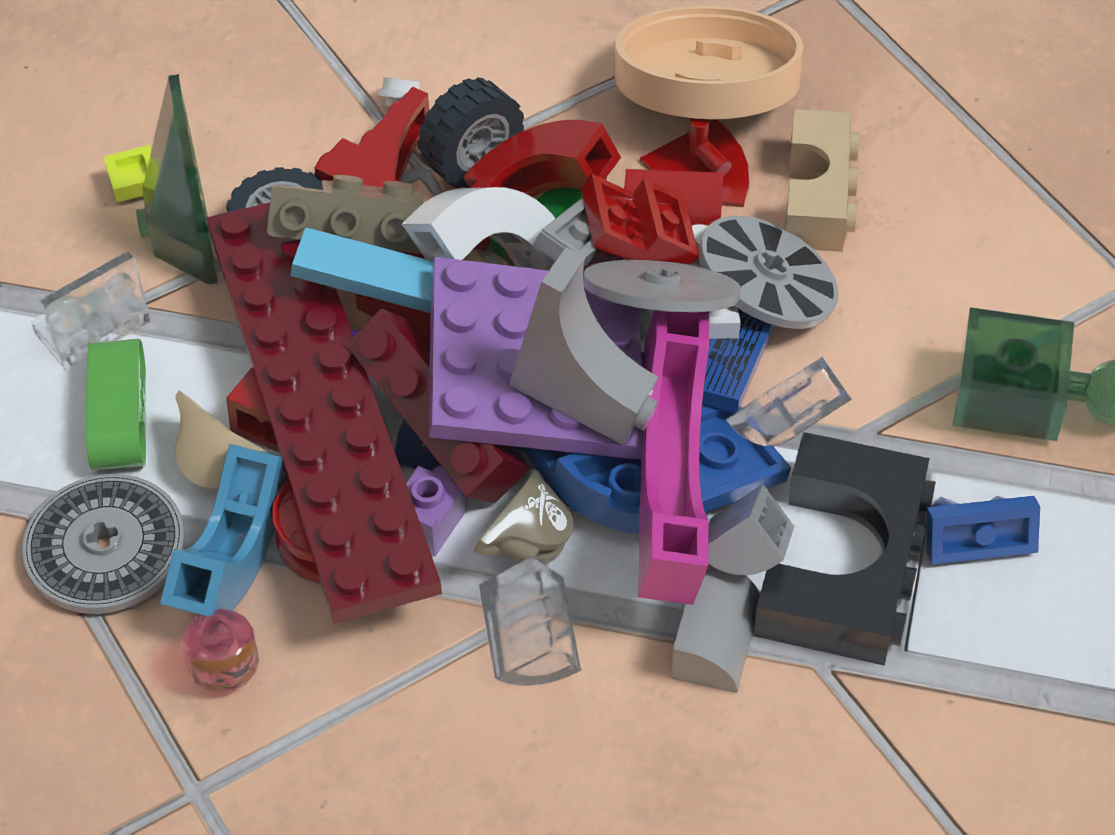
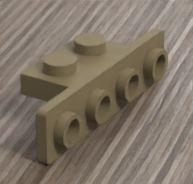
(346, 210)

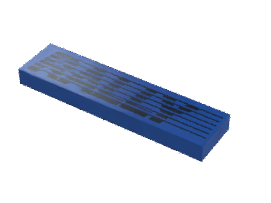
(734, 363)

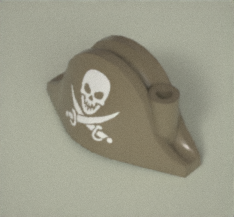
(530, 525)

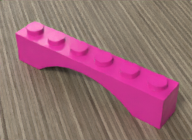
(671, 506)

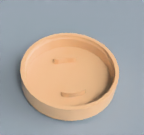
(708, 62)

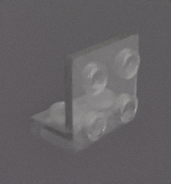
(92, 310)

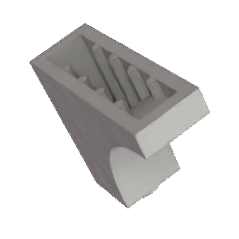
(575, 364)

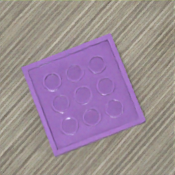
(474, 346)

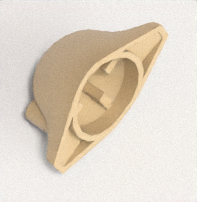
(203, 444)

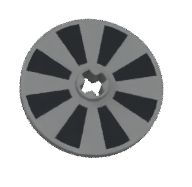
(777, 271)

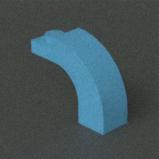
(235, 540)

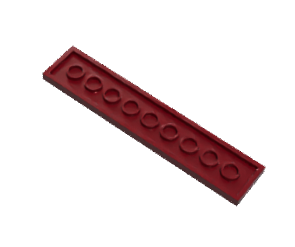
(324, 424)

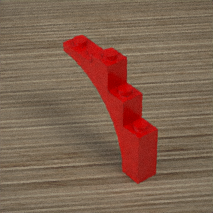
(381, 158)

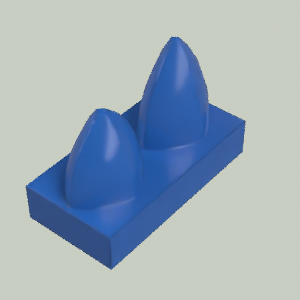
(982, 529)

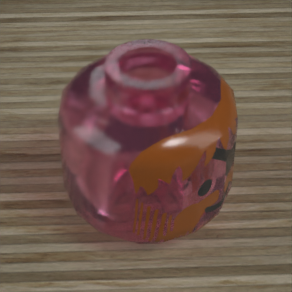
(220, 650)

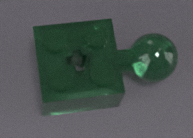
(1020, 376)

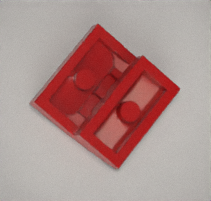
(639, 224)

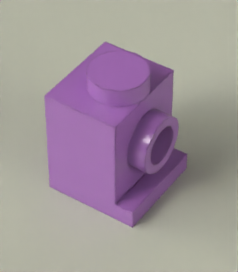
(437, 504)

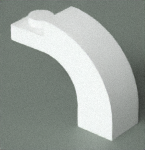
(462, 218)

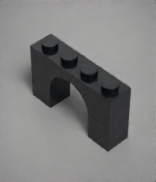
(857, 610)

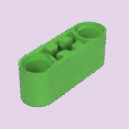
(116, 404)

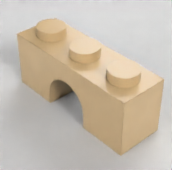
(822, 151)

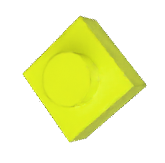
(128, 172)

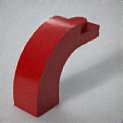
(546, 159)

